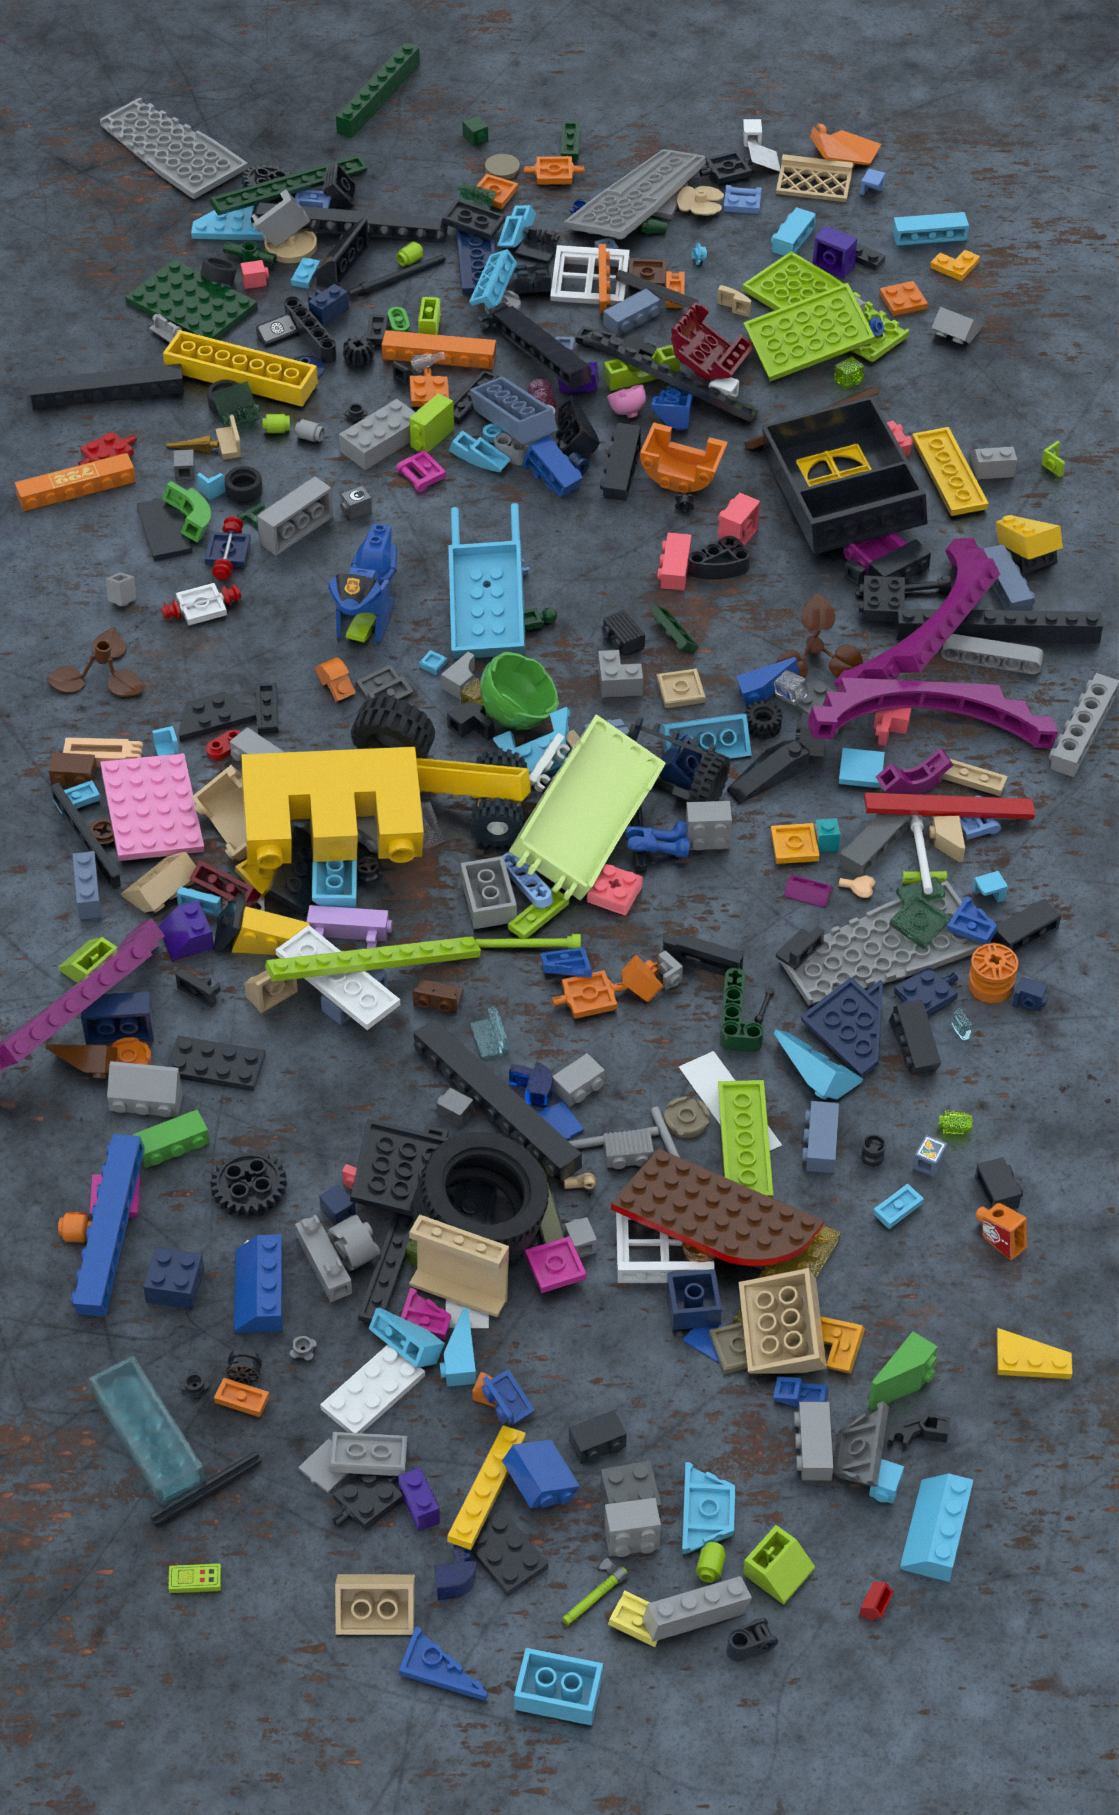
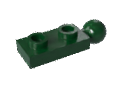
(534, 619)

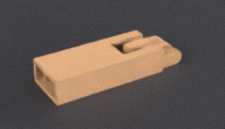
(104, 748)

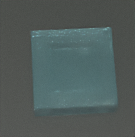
(961, 1024)

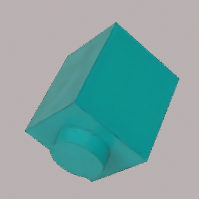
(827, 835)

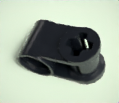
(755, 1638)

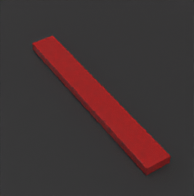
(949, 806)

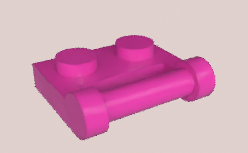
(425, 466)

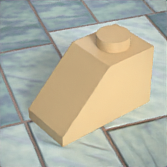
(948, 836)

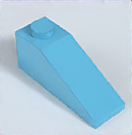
(406, 1338)
(459, 1355)

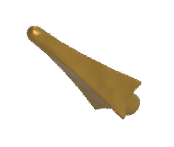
(201, 444)

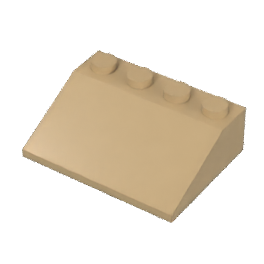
(782, 1323)

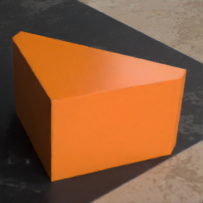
(640, 979)

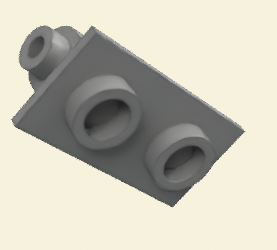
(164, 328)

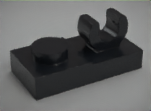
(199, 990)

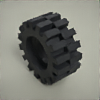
(764, 711)

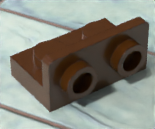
(437, 996)

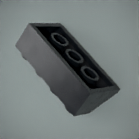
(343, 255)

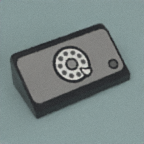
(276, 329)

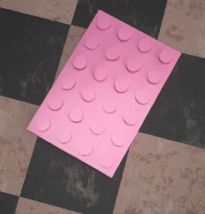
(151, 807)

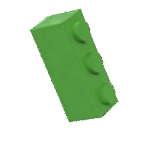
(173, 1138)

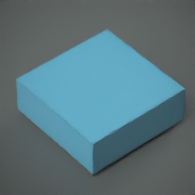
(433, 662)

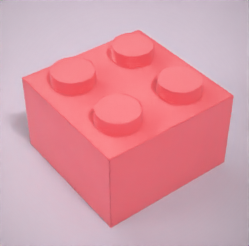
(740, 518)

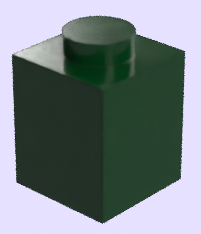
(475, 130)

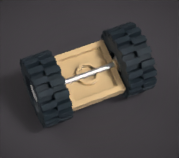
(498, 820)

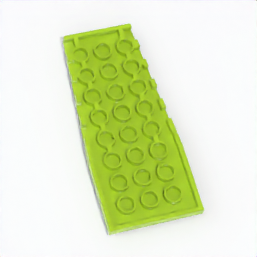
(796, 279)

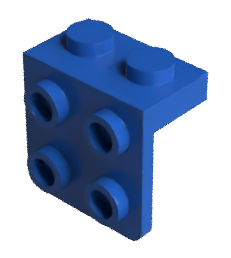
(508, 1397)

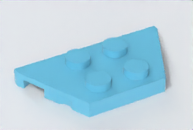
(707, 1509)

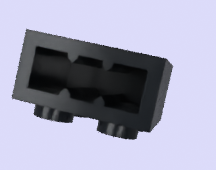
(881, 598)

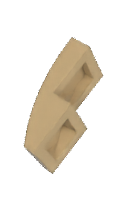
(739, 302)

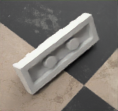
(545, 762)

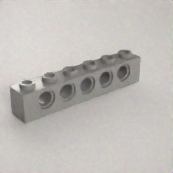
(1084, 724)

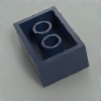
(118, 1017)

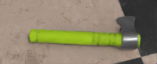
(617, 1575)

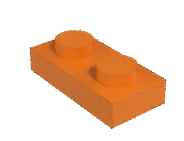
(241, 1397)

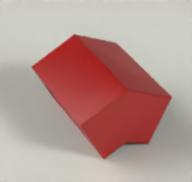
(876, 1601)

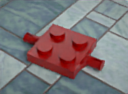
(107, 447)

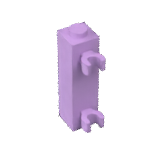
(350, 923)

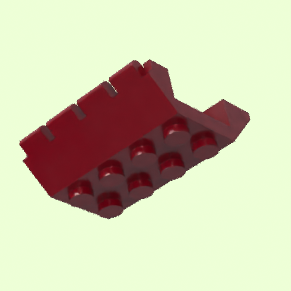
(704, 348)

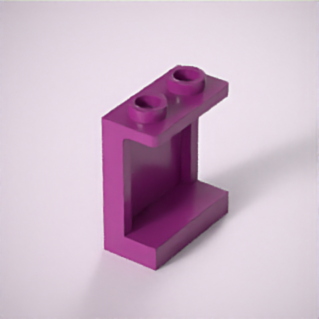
(872, 549)

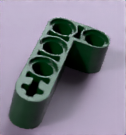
(734, 1032)

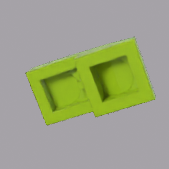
(361, 627)

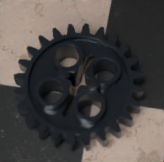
(262, 174)
(251, 1176)

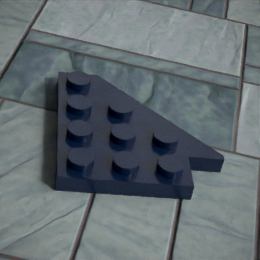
(850, 1024)

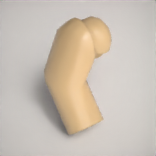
(584, 1180)

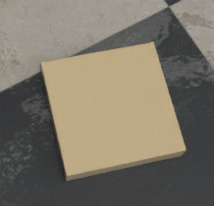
(681, 688)

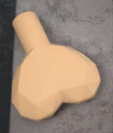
(860, 886)

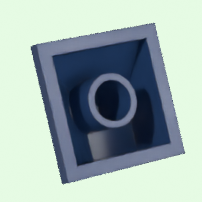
(680, 764)

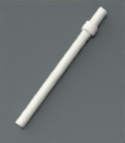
(917, 826)

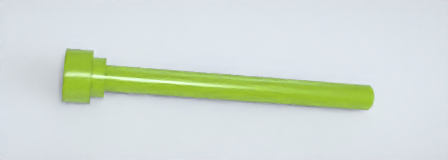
(570, 942)

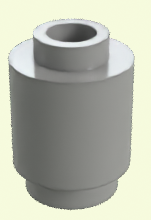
(309, 430)

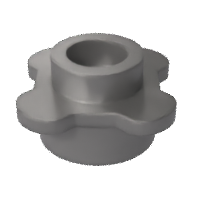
(303, 1342)

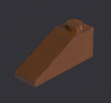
(87, 1058)

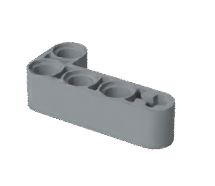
(513, 447)

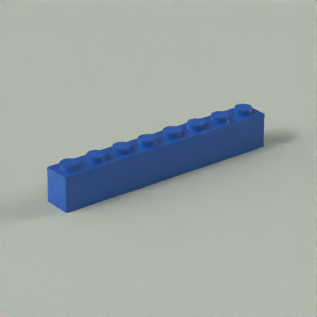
(108, 1225)

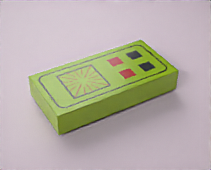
(194, 1578)

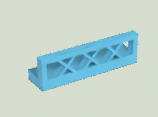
(494, 279)

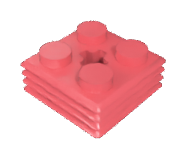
(615, 889)

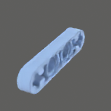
(545, 898)

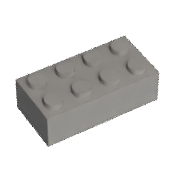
(377, 435)
(295, 516)

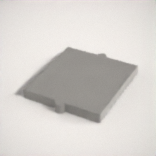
(317, 1468)

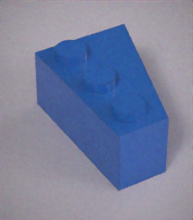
(552, 466)

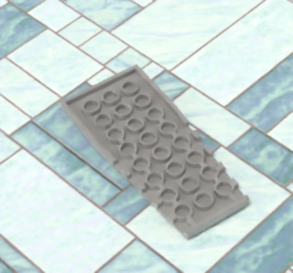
(173, 150)
(876, 951)

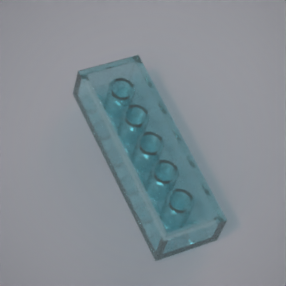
(147, 1430)

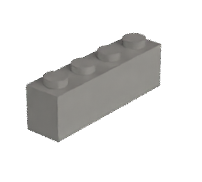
(696, 1608)

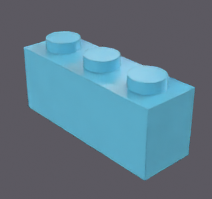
(793, 232)

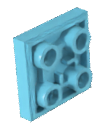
(861, 767)

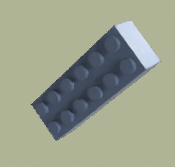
(513, 410)

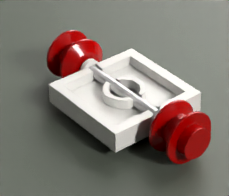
(201, 603)

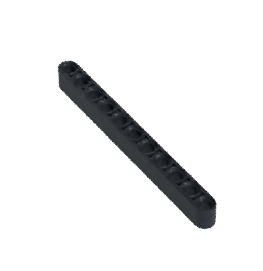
(379, 224)

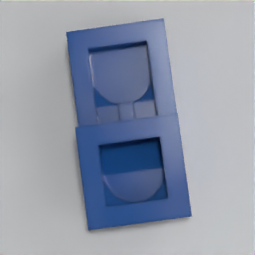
(792, 1391)

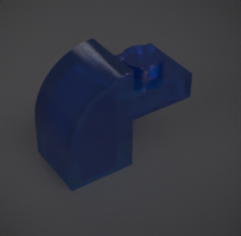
(536, 1081)
(455, 1578)

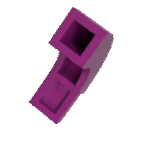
(916, 779)

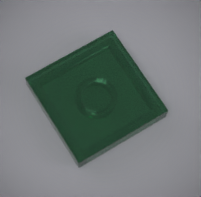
(919, 920)

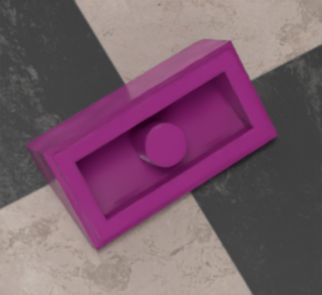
(808, 891)

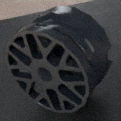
(244, 1366)

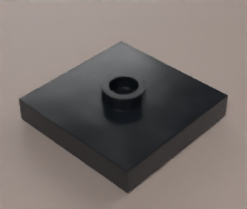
(229, 922)

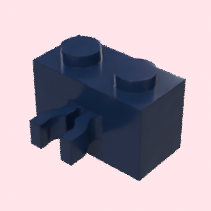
(328, 304)

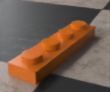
(604, 271)

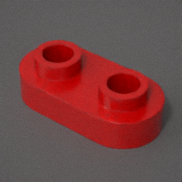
(220, 747)

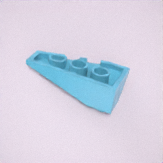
(816, 1069)

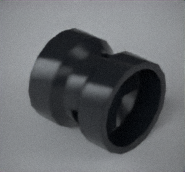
(873, 1150)

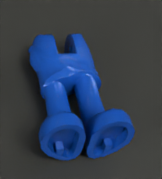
(645, 839)

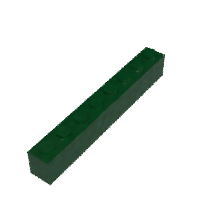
(377, 90)

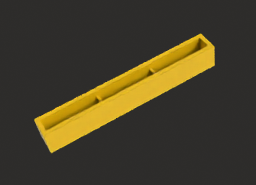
(473, 779)

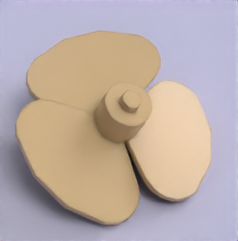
(699, 200)

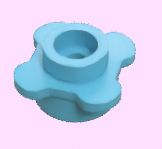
(699, 253)

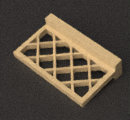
(816, 168)

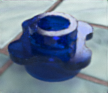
(577, 204)

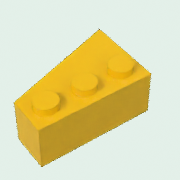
(1028, 536)
(264, 932)

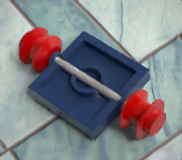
(227, 548)

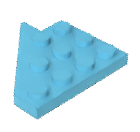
(228, 226)

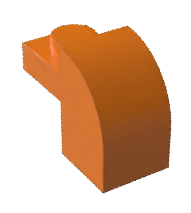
(335, 675)

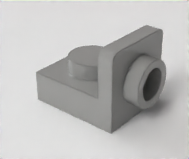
(670, 969)

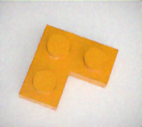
(955, 268)
(845, 1343)

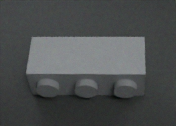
(814, 1441)

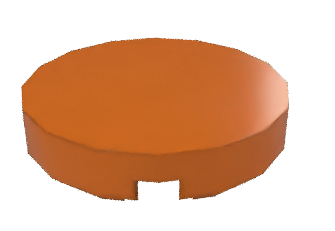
(132, 1051)

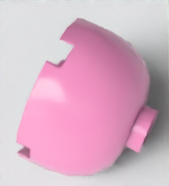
(628, 401)

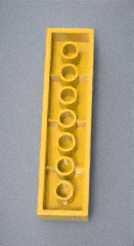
(266, 373)

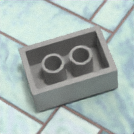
(488, 892)

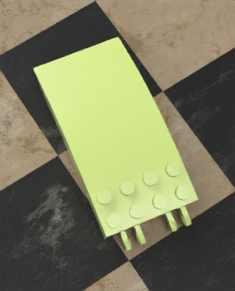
(586, 808)

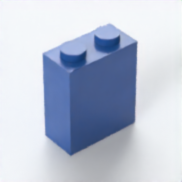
(541, 1473)

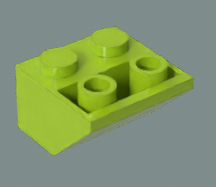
(86, 958)
(778, 1565)

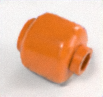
(74, 1226)

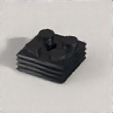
(339, 187)

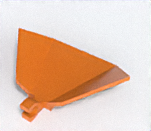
(844, 146)

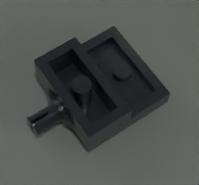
(531, 279)

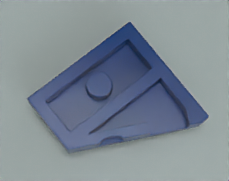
(972, 923)
(567, 962)

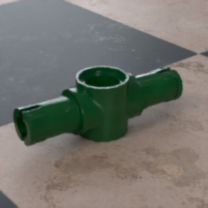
(249, 252)

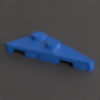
(429, 1664)

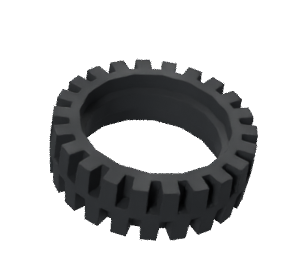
(710, 778)

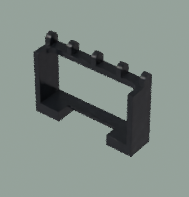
(674, 788)

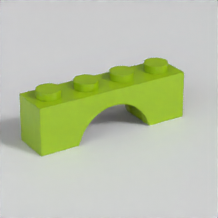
(621, 375)

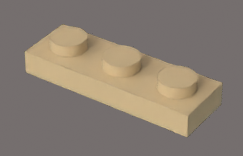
(976, 778)

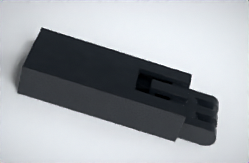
(703, 954)

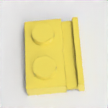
(629, 1615)

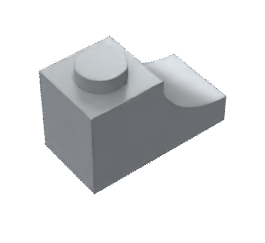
(458, 675)

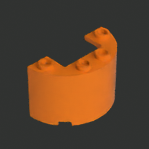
(678, 465)

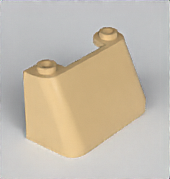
(224, 805)

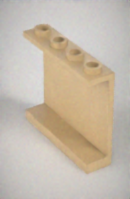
(460, 1266)

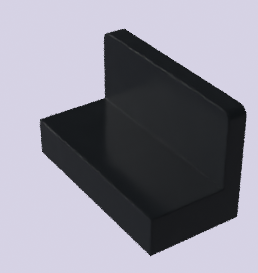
(801, 947)

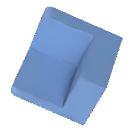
(872, 179)

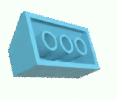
(726, 732)
(335, 883)
(936, 1526)

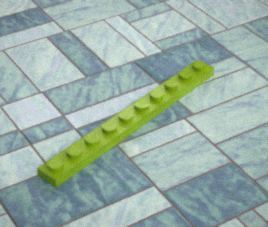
(372, 958)

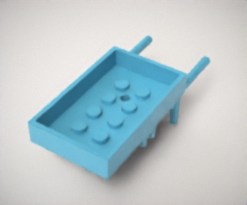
(491, 617)

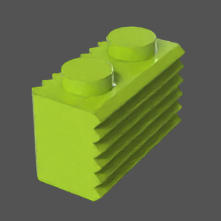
(429, 315)

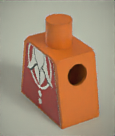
(1004, 1229)

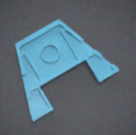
(534, 750)

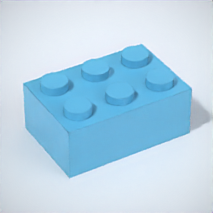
(558, 1686)

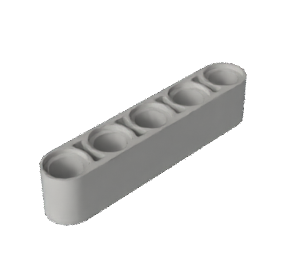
(993, 654)

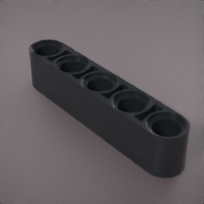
(311, 330)

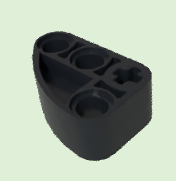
(719, 559)

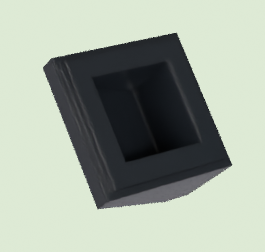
(401, 373)

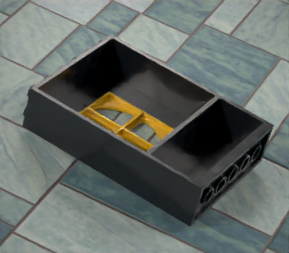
(850, 503)

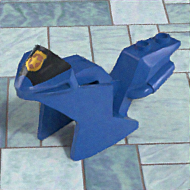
(368, 582)

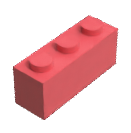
(674, 561)

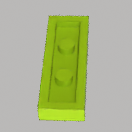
(533, 917)

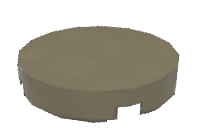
(502, 166)
(686, 1117)

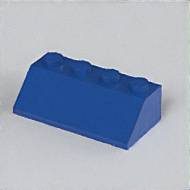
(259, 1285)

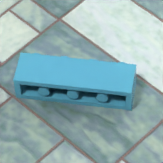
(930, 228)

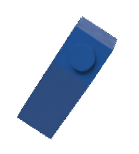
(759, 683)

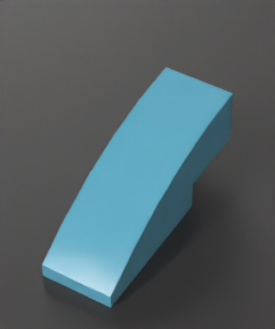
(514, 226)
(478, 452)

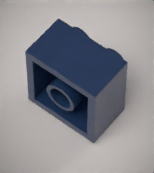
(173, 1278)
(693, 1299)

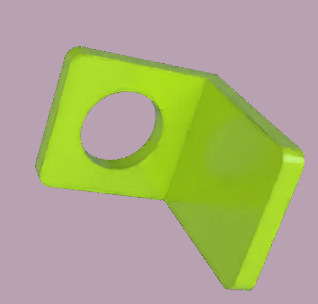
(1052, 461)

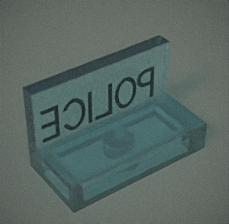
(490, 1035)

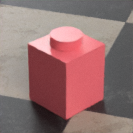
(254, 274)

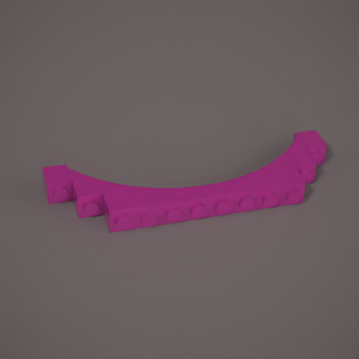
(973, 579)
(981, 701)
(122, 961)

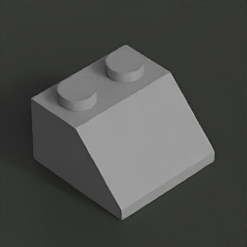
(955, 325)
(994, 462)

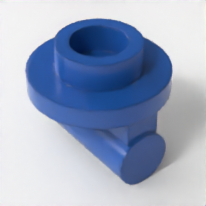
(876, 326)

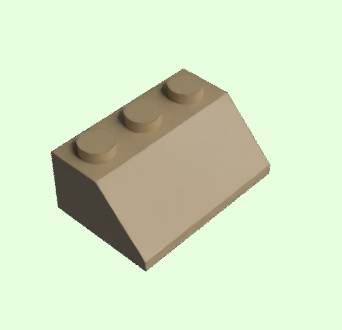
(161, 883)
(374, 1604)

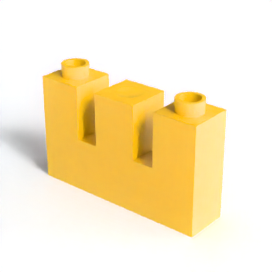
(331, 792)

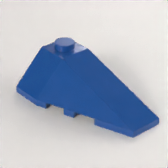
(673, 407)

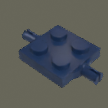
(928, 987)

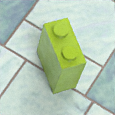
(431, 423)

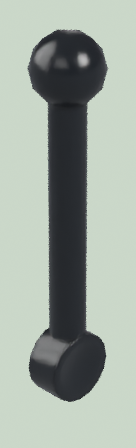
(769, 992)

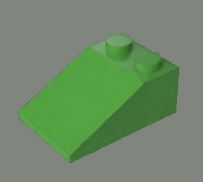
(905, 1371)

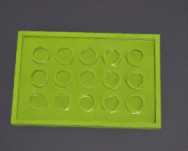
(809, 332)

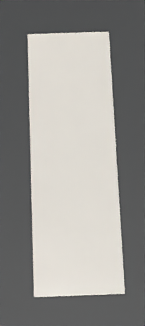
(704, 1077)

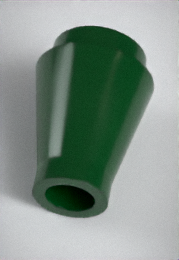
(653, 226)

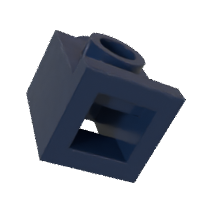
(1031, 994)

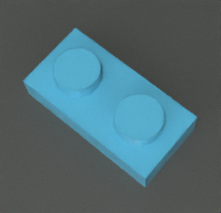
(305, 273)
(82, 795)
(209, 903)
(898, 1206)

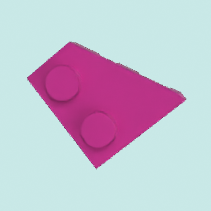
(426, 1315)

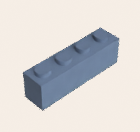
(1010, 585)

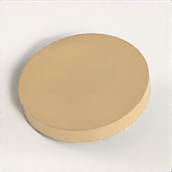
(293, 249)

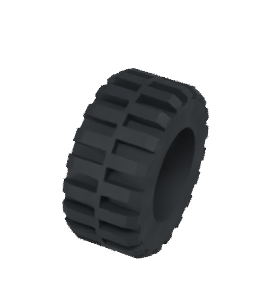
(392, 724)

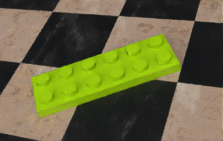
(745, 1134)

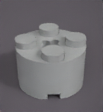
(353, 1242)

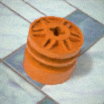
(992, 973)

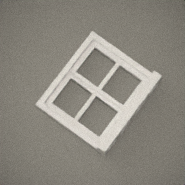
(590, 257)
(649, 1271)

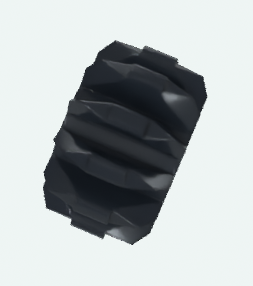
(358, 350)

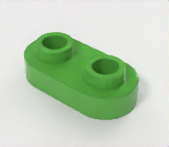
(398, 319)

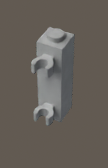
(323, 1258)

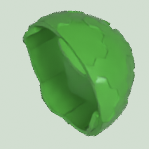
(517, 691)

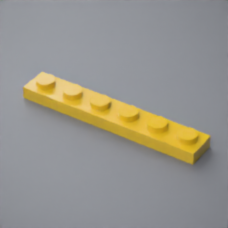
(484, 1490)

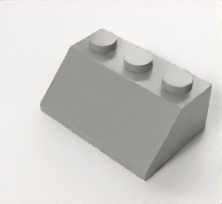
(144, 1089)

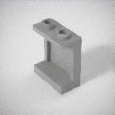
(281, 220)

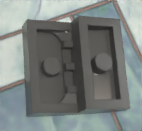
(384, 683)

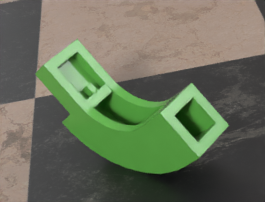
(193, 506)

